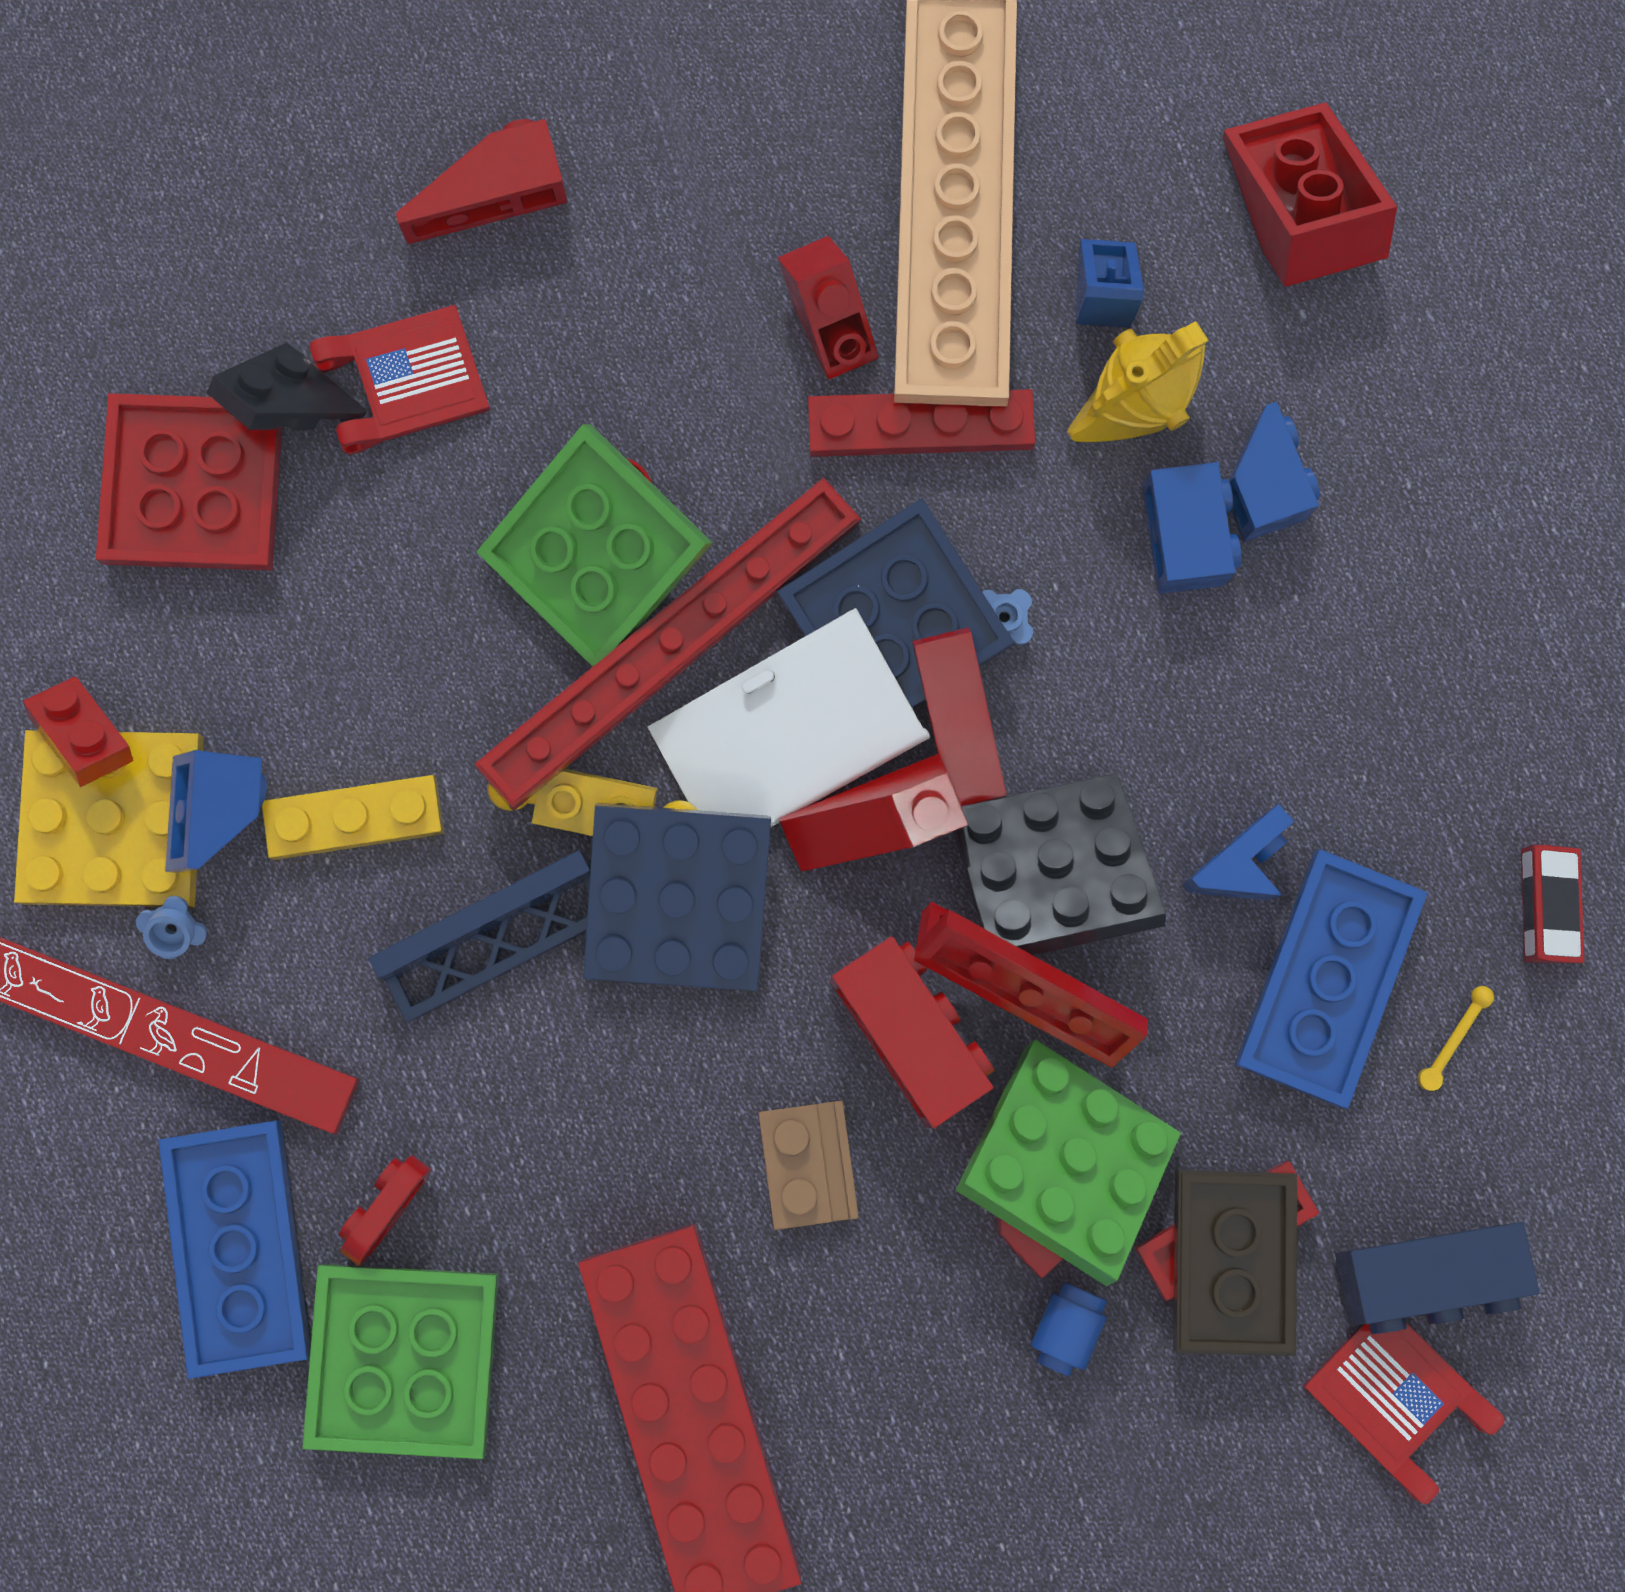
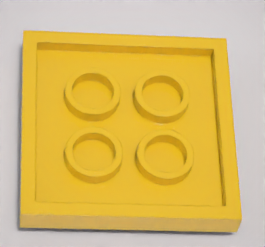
(101, 838)

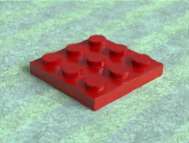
(186, 486)

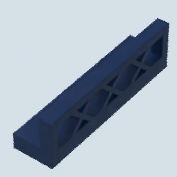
(476, 920)

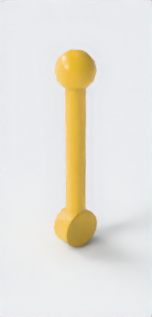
(1431, 1078)

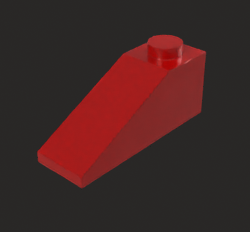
(495, 180)
(876, 817)

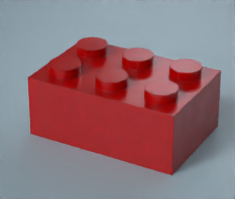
(913, 1032)

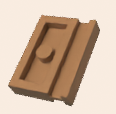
(808, 1165)

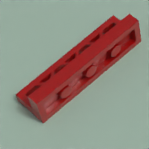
(1027, 986)

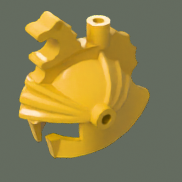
(1143, 386)

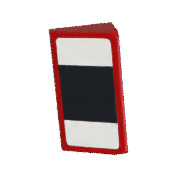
(1552, 904)

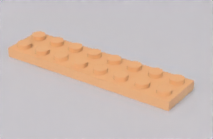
(956, 203)

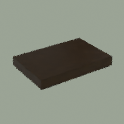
(1235, 1263)

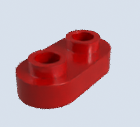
(368, 1228)

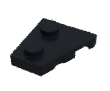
(282, 391)

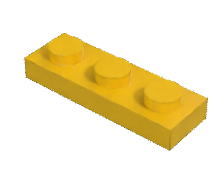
(352, 817)

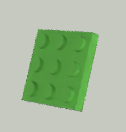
(593, 546)
(1069, 1162)
(401, 1361)

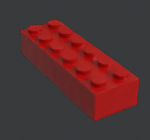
(689, 1416)

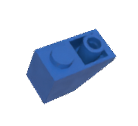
(1269, 478)

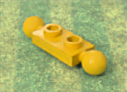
(571, 799)

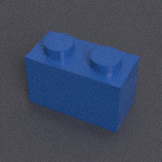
(1190, 527)

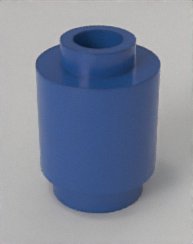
(1069, 1329)

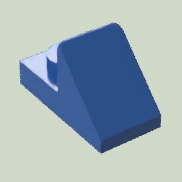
(1232, 870)

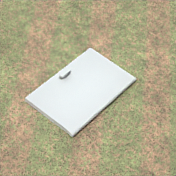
(793, 738)

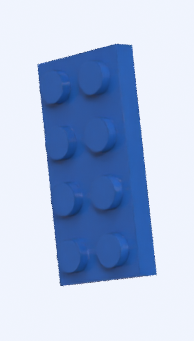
(1331, 979)
(234, 1249)

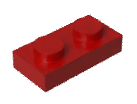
(78, 731)

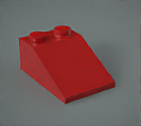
(1310, 194)

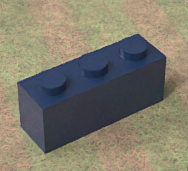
(1437, 1277)

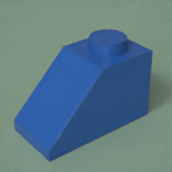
(210, 804)

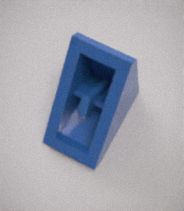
(1108, 283)

